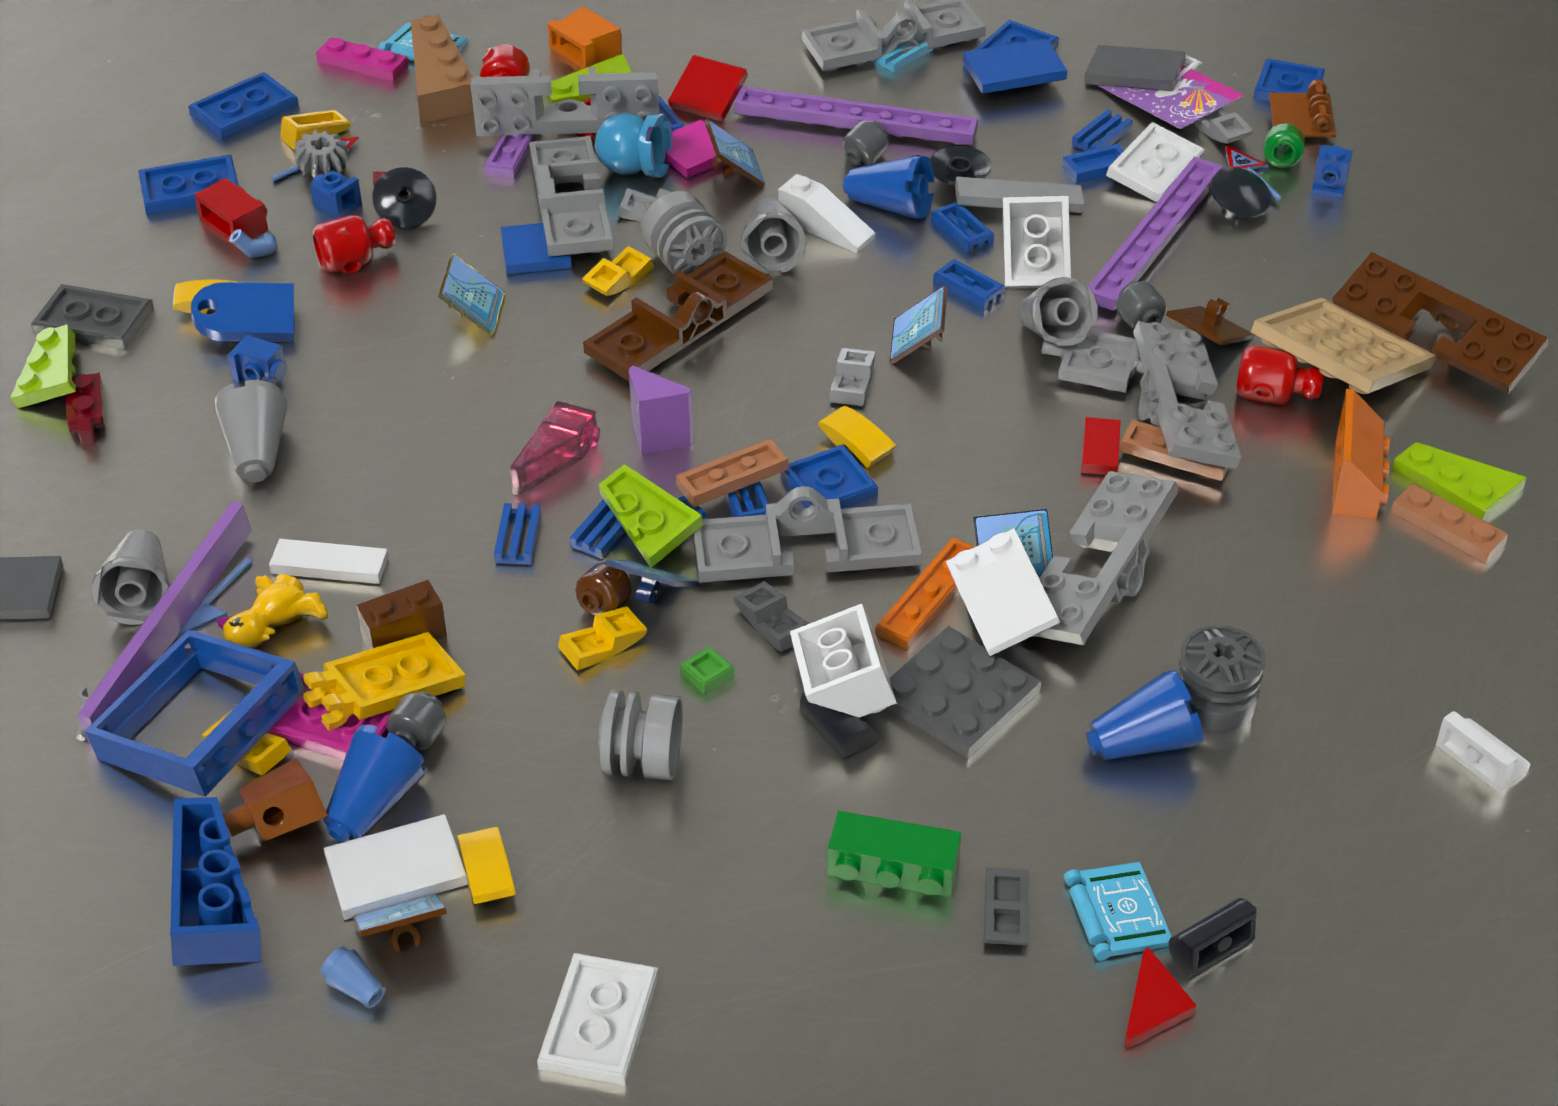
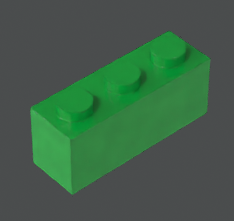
(893, 853)

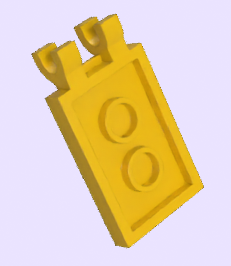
(380, 677)

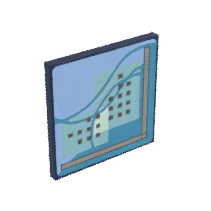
(1030, 527)
(649, 585)

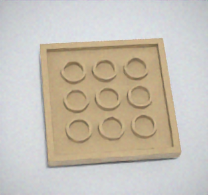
(1343, 345)

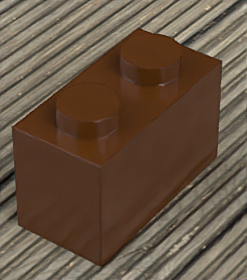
(402, 615)

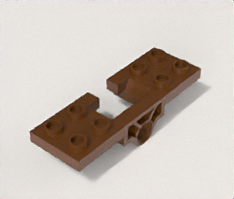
(1395, 298)
(650, 337)

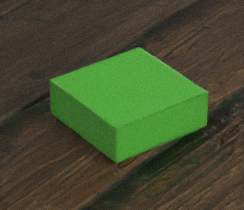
(707, 670)

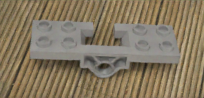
(862, 41)
(517, 108)
(576, 219)
(1180, 365)
(1117, 521)
(751, 545)

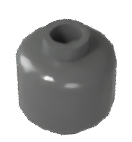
(865, 142)
(1140, 303)
(417, 719)

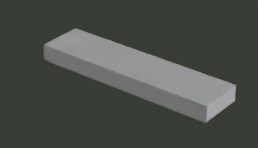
(991, 192)

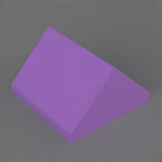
(660, 412)

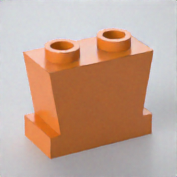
(584, 38)

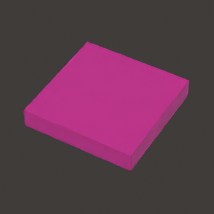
(691, 149)

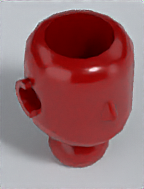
(505, 62)
(349, 243)
(1273, 375)

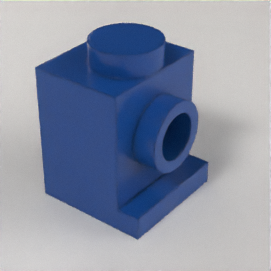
(1331, 171)
(332, 187)
(257, 361)

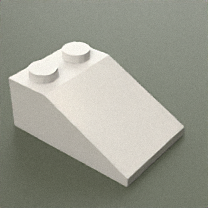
(1035, 240)
(1002, 592)

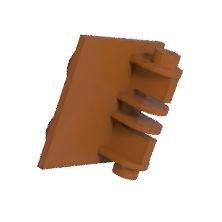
(1307, 111)

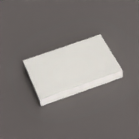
(1153, 161)
(395, 866)
(598, 1019)

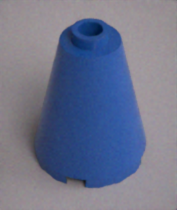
(893, 186)
(1147, 721)
(371, 782)

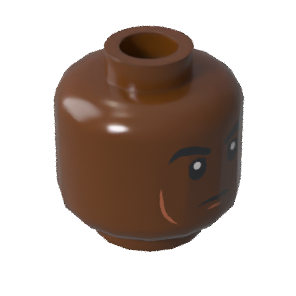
(603, 589)

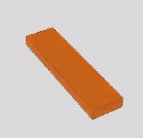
(922, 600)

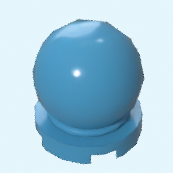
(631, 144)

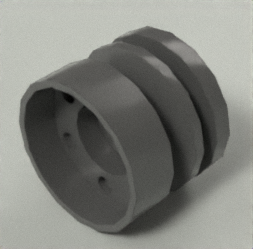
(1222, 675)

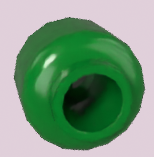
(1277, 152)

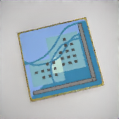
(471, 294)

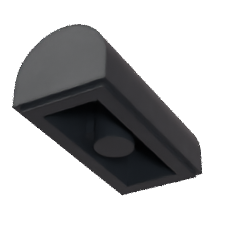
(843, 731)
(1214, 937)

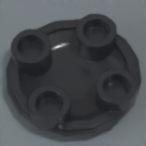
(1240, 193)

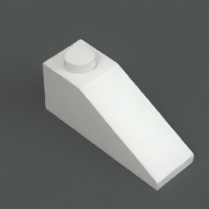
(824, 214)

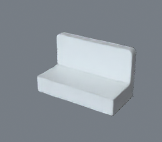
(1480, 751)

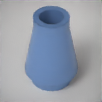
(350, 975)

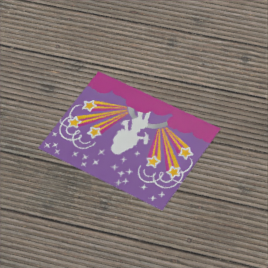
(1188, 101)

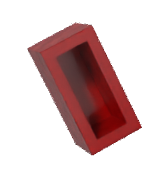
(230, 208)

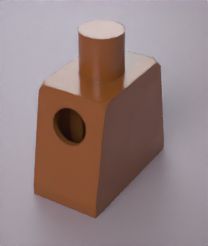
(277, 803)

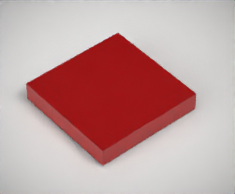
(707, 88)

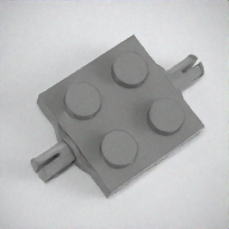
(1098, 360)

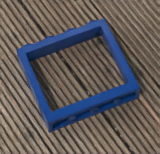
(275, 691)

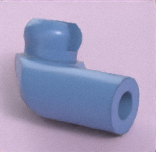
(256, 248)

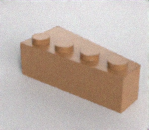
(439, 71)

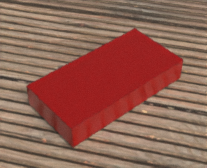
(1100, 445)

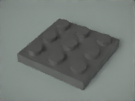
(960, 691)

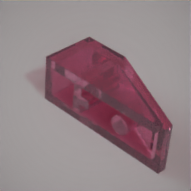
(556, 445)

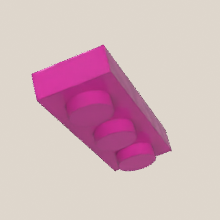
(362, 59)

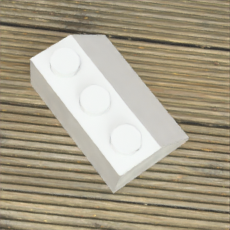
(843, 663)

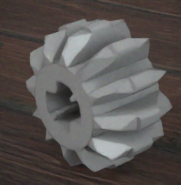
(320, 153)

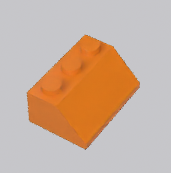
(1359, 460)

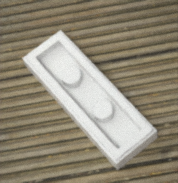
(329, 561)

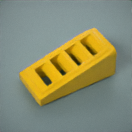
(296, 125)

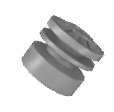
(682, 232)
(636, 734)

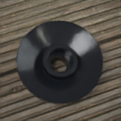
(960, 162)
(409, 211)

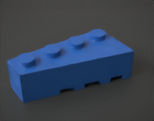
(208, 897)

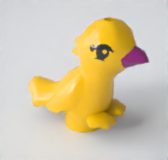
(275, 605)

